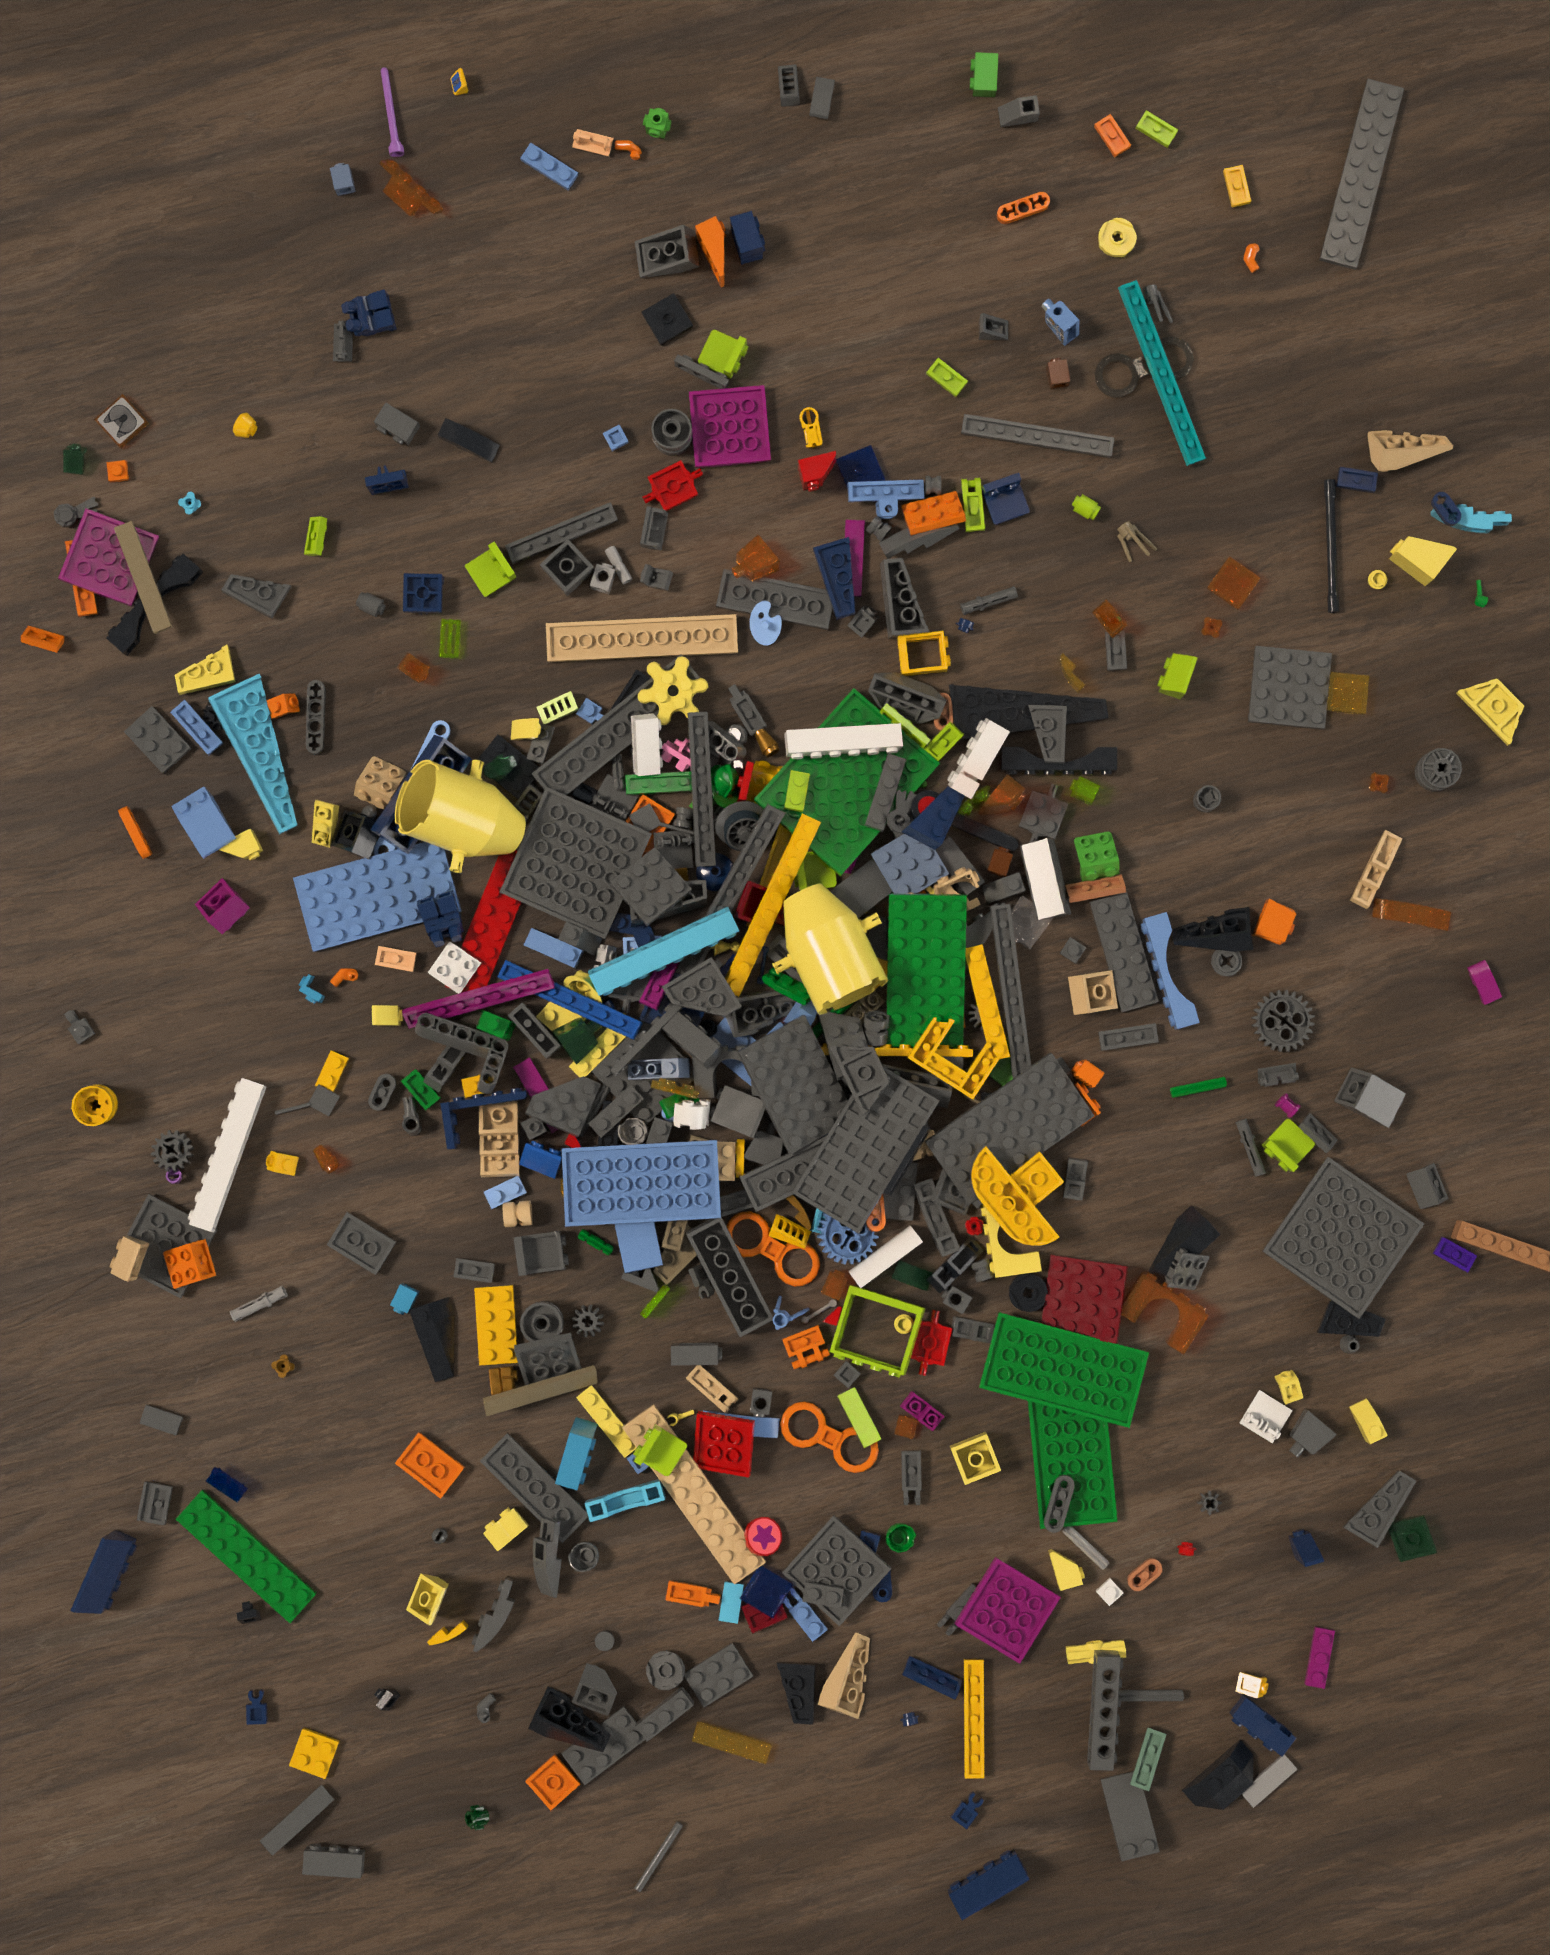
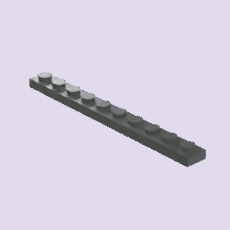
(739, 874)
(1010, 988)

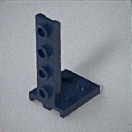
(450, 1118)

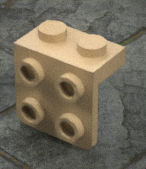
(378, 782)

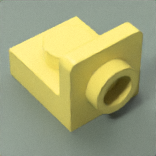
(1289, 1386)

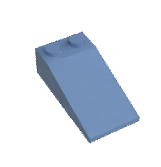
(638, 1246)

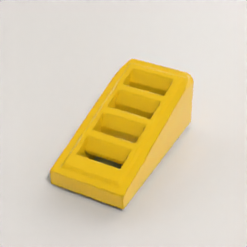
(780, 1234)

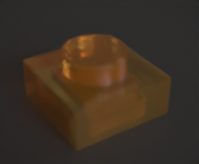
(905, 1426)

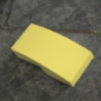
(525, 729)

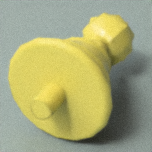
(723, 946)

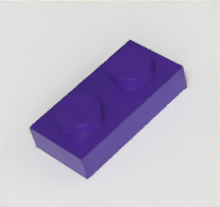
(1454, 1254)

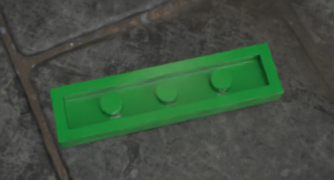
(658, 783)

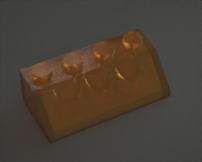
(1004, 797)

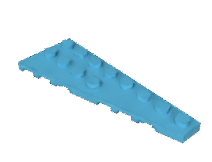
(250, 730)

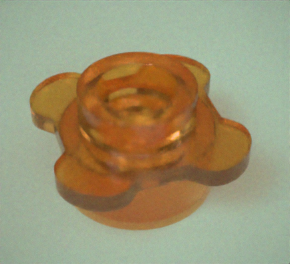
(1216, 627)
(1384, 782)

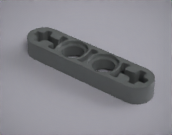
(315, 717)

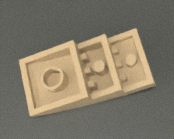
(499, 1139)

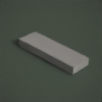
(1269, 1780)

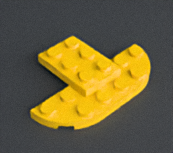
(1014, 1196)

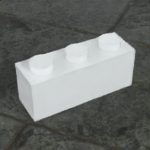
(646, 744)

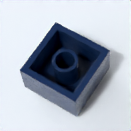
(746, 237)

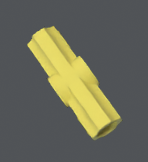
(1085, 1652)

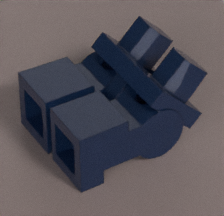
(362, 317)
(442, 925)

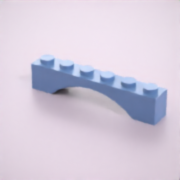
(1158, 932)

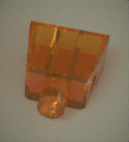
(755, 560)

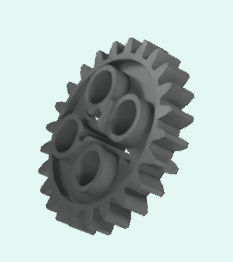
(1273, 1035)

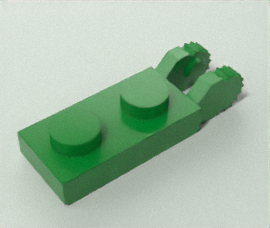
(787, 986)

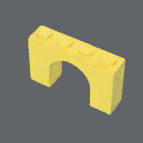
(1003, 1262)

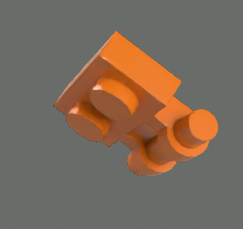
(802, 1342)

